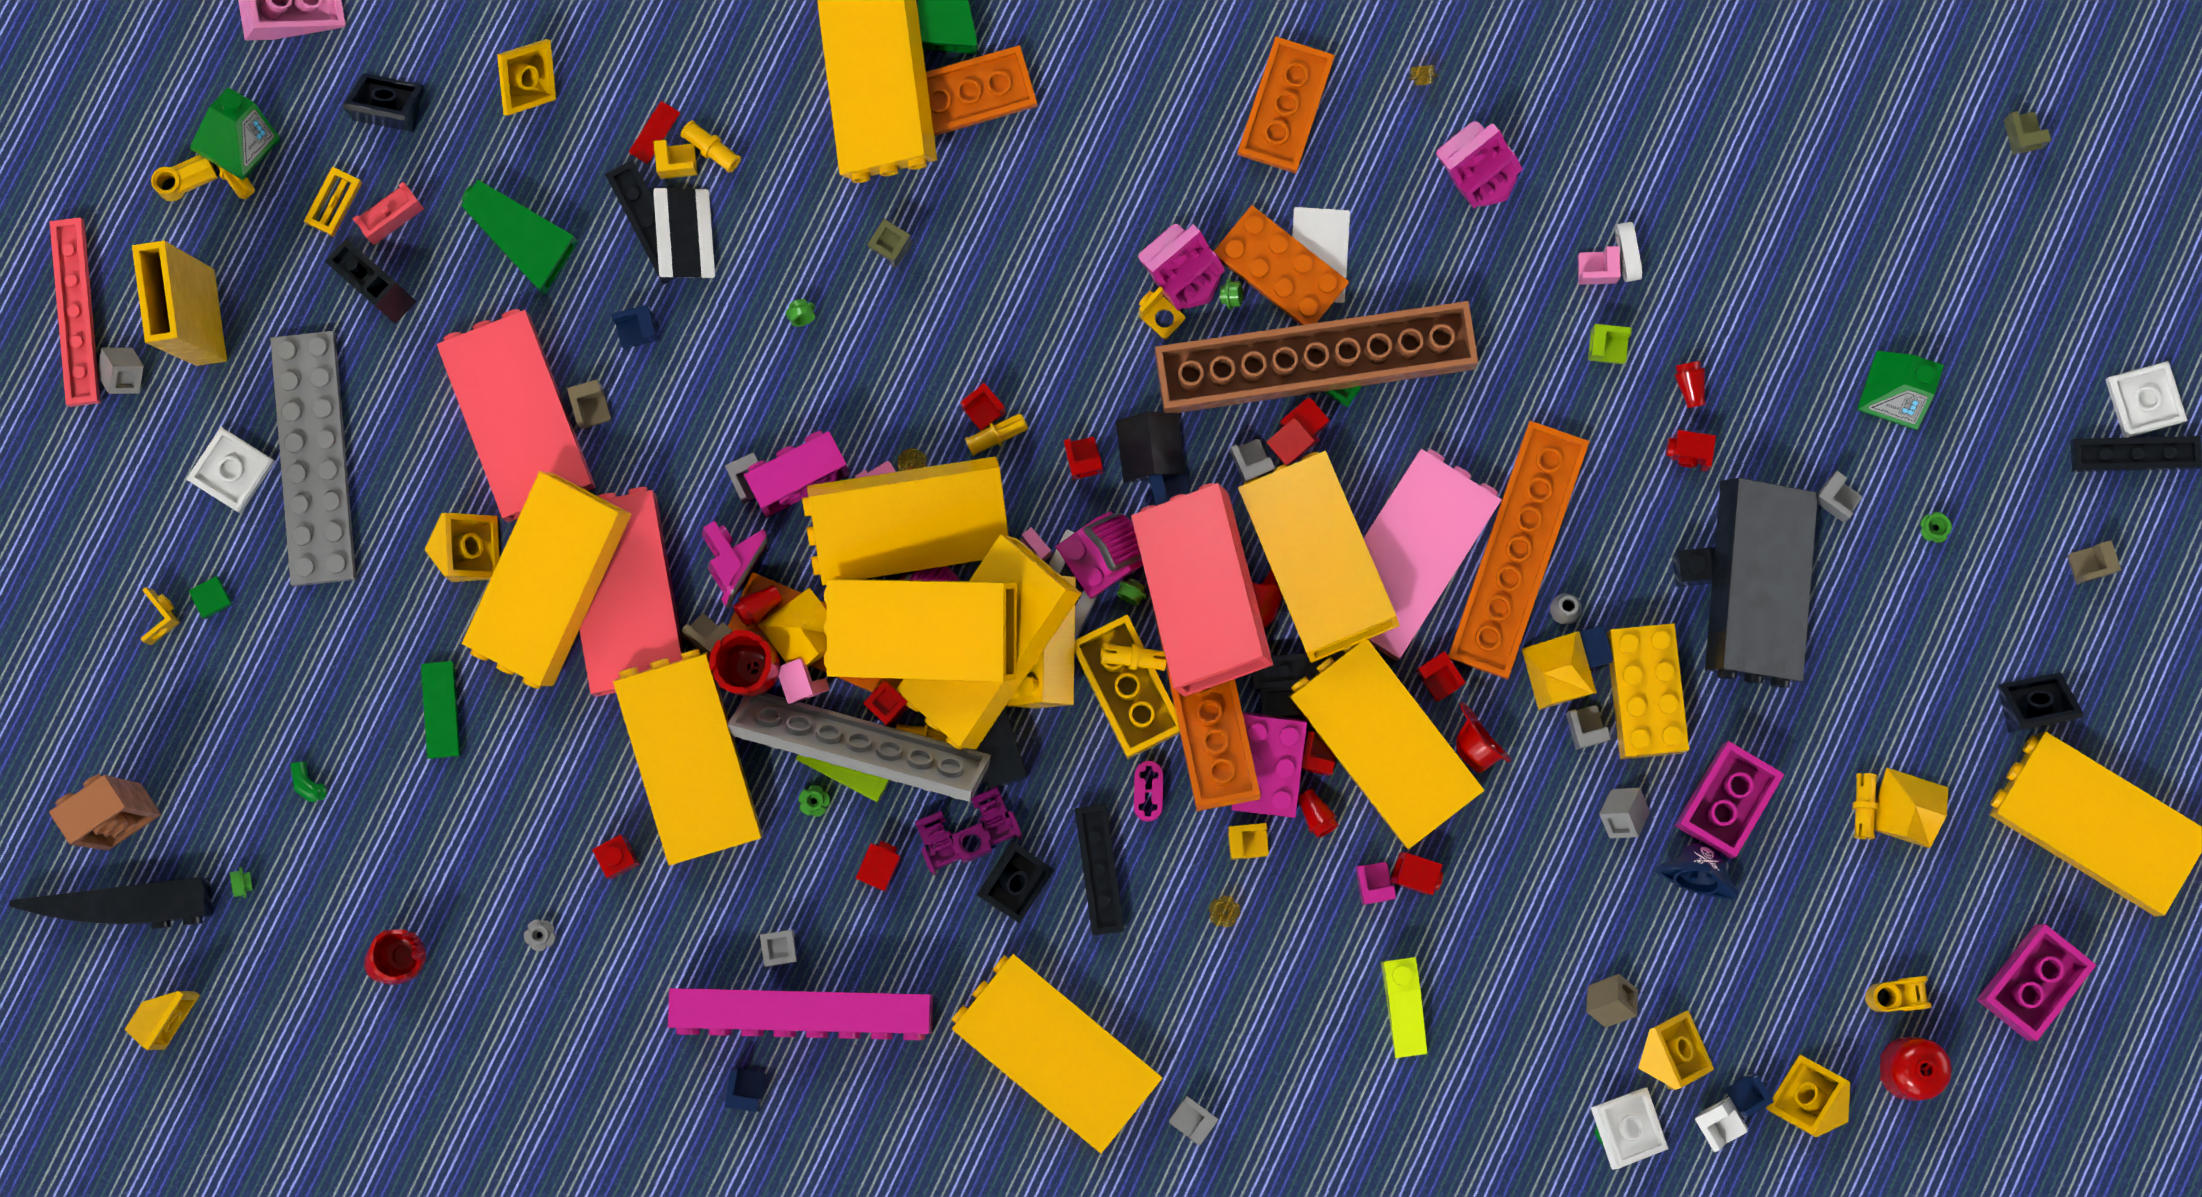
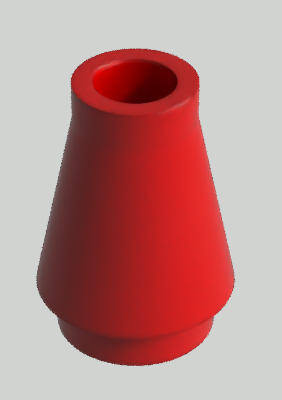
(1691, 383)
(756, 605)
(1318, 815)

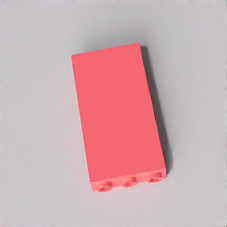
(512, 408)
(1201, 589)
(635, 606)

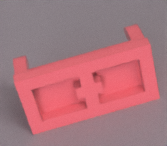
(389, 214)

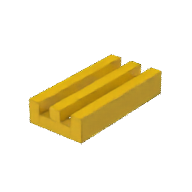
(343, 208)

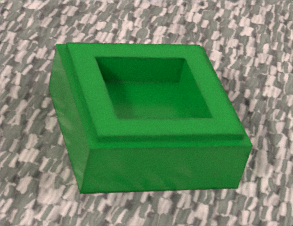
(210, 597)

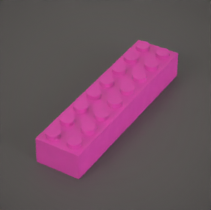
(800, 1011)

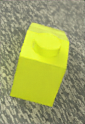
(1404, 1007)

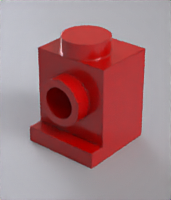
(1691, 449)

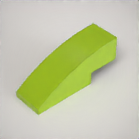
(865, 784)

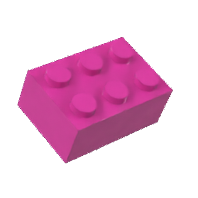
(786, 477)
(1277, 760)
(1729, 800)
(2036, 982)

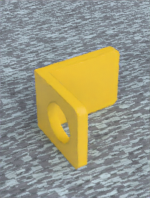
(1151, 305)
(165, 607)

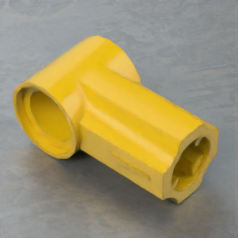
(187, 177)

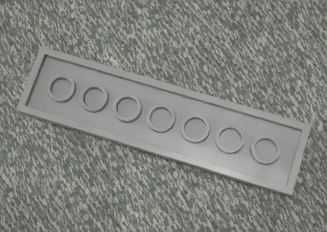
(313, 458)
(860, 745)

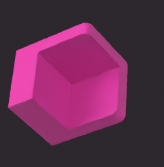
(1374, 883)

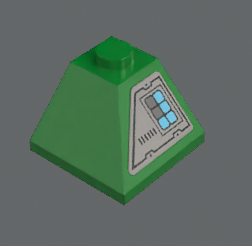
(234, 134)
(1900, 388)

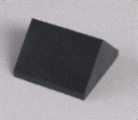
(385, 102)
(1150, 446)
(2038, 702)
(1015, 882)

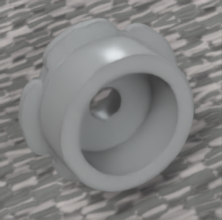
(546, 940)

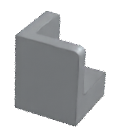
(120, 370)
(1251, 460)
(736, 472)
(1838, 497)
(1587, 727)
(1624, 813)
(778, 948)
(1193, 1120)

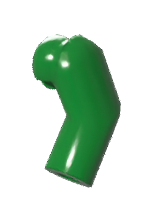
(304, 786)

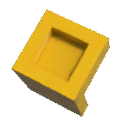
(675, 160)
(1248, 841)

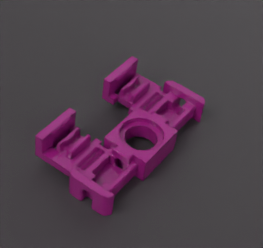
(945, 851)

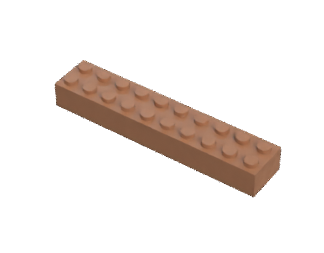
(1316, 357)

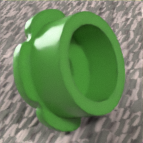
(1231, 294)
(800, 313)
(1943, 524)
(1131, 591)
(817, 809)
(240, 883)

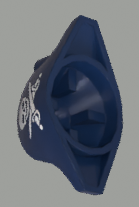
(1700, 871)

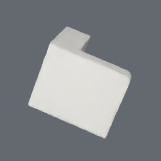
(1721, 1124)

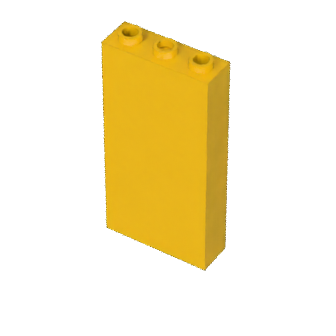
(877, 86)
(179, 303)
(905, 520)
(1318, 556)
(545, 580)
(1044, 599)
(921, 629)
(1385, 742)
(687, 757)
(2099, 823)
(1055, 1052)

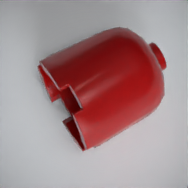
(732, 660)
(1902, 1066)

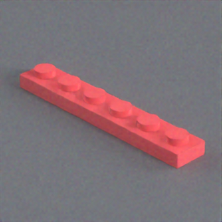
(75, 312)

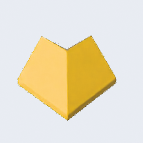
(526, 77)
(465, 546)
(798, 629)
(1559, 670)
(1910, 808)
(160, 1019)
(1675, 1052)
(1812, 1098)

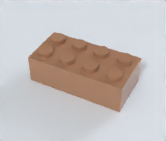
(104, 812)

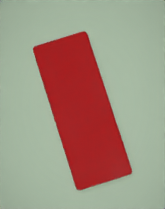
(654, 130)

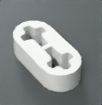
(1629, 251)

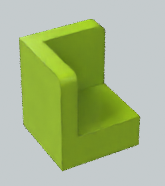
(1609, 343)

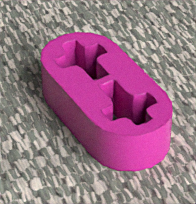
(1156, 791)

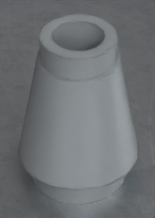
(1562, 616)

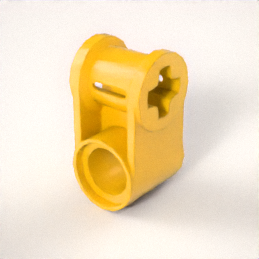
(1904, 995)

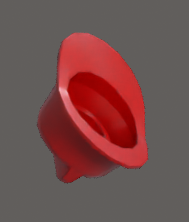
(1476, 744)

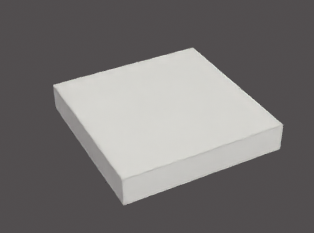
(2146, 399)
(230, 470)
(1629, 1128)

